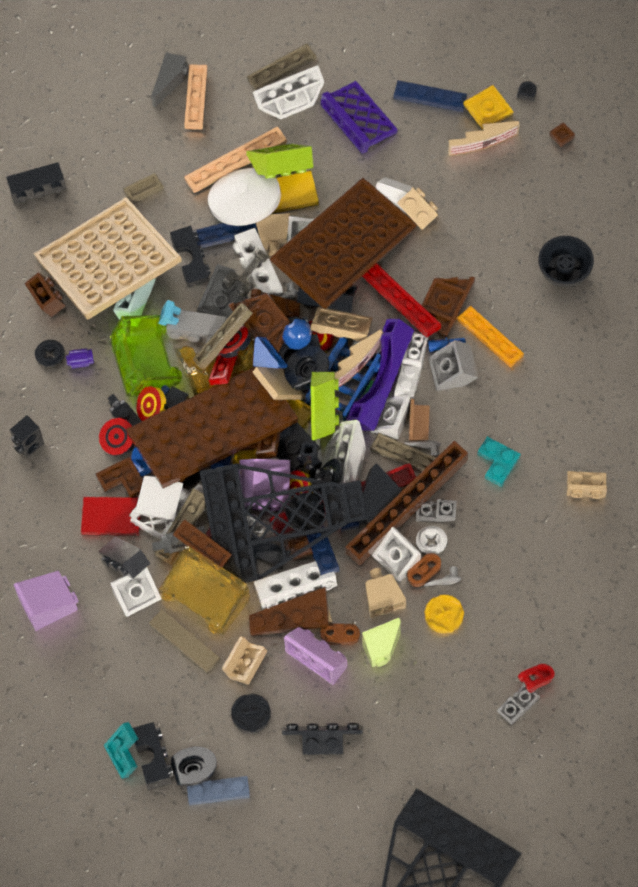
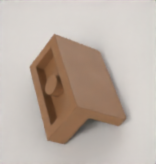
(419, 422)

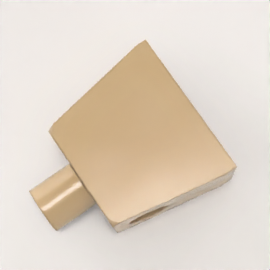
(273, 231)
(383, 594)

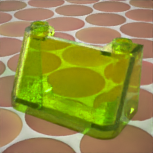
(142, 354)

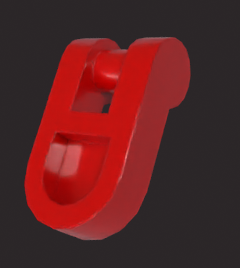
(542, 674)

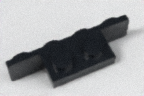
(322, 739)

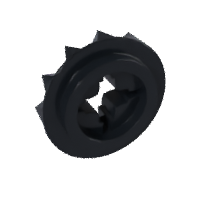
(50, 346)

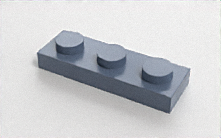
(218, 790)

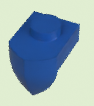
(139, 463)

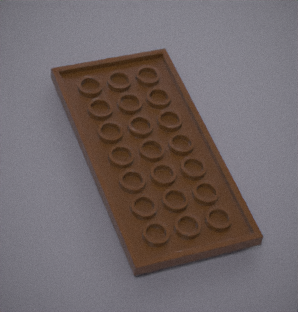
(343, 243)
(209, 427)

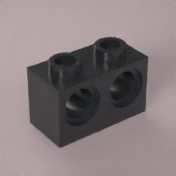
(26, 436)

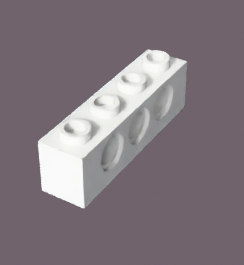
(250, 241)
(285, 582)

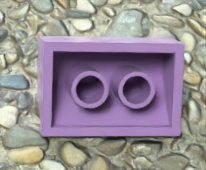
(315, 654)

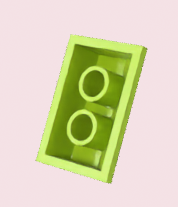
(281, 159)
(323, 404)

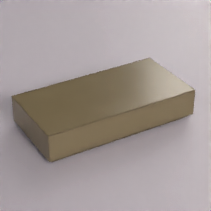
(143, 188)

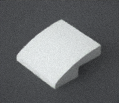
(158, 502)

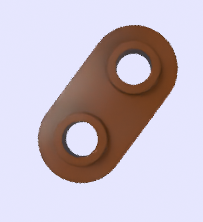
(423, 570)
(340, 634)

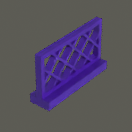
(356, 133)

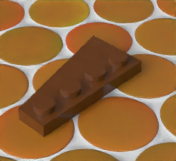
(305, 611)

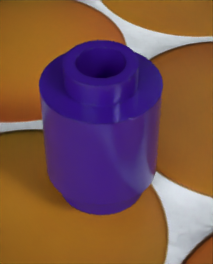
(80, 358)

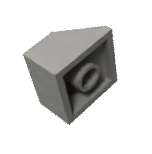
(453, 366)

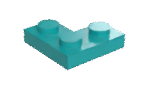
(503, 460)
(118, 749)

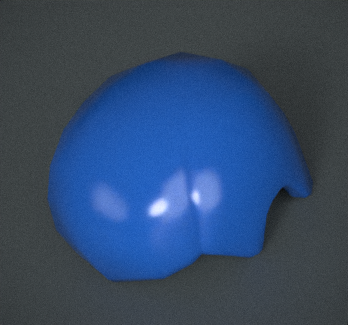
(297, 334)

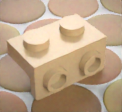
(418, 207)
(244, 661)

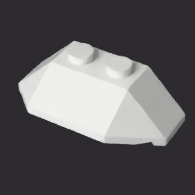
(290, 94)
(349, 447)

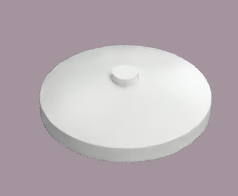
(243, 197)

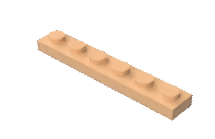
(232, 161)

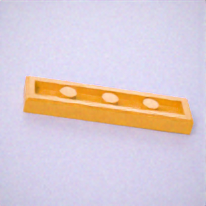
(490, 336)

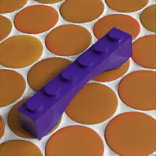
(394, 344)

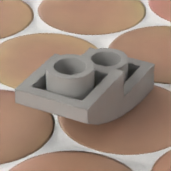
(437, 511)
(518, 704)

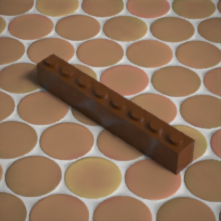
(407, 502)

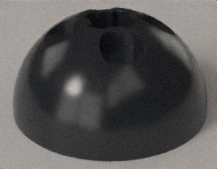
(565, 261)

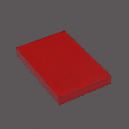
(109, 516)

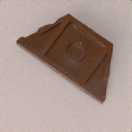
(446, 300)
(266, 319)

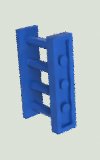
(342, 350)

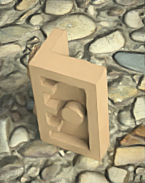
(586, 484)

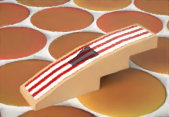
(477, 140)
(359, 356)

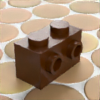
(45, 294)

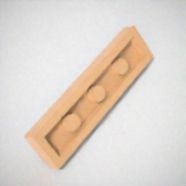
(196, 96)

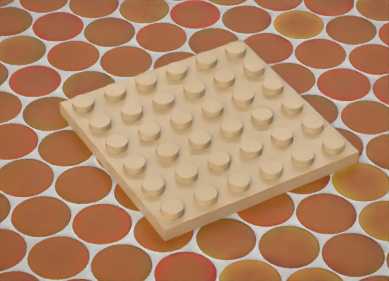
(107, 258)

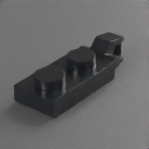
(122, 410)

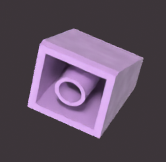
(258, 483)
(46, 598)

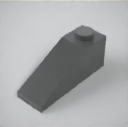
(169, 77)

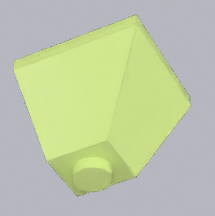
(381, 642)

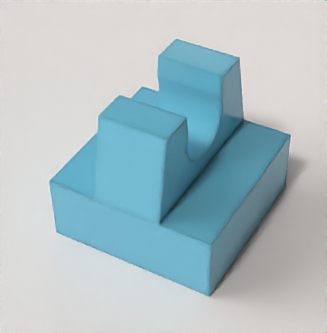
(167, 314)

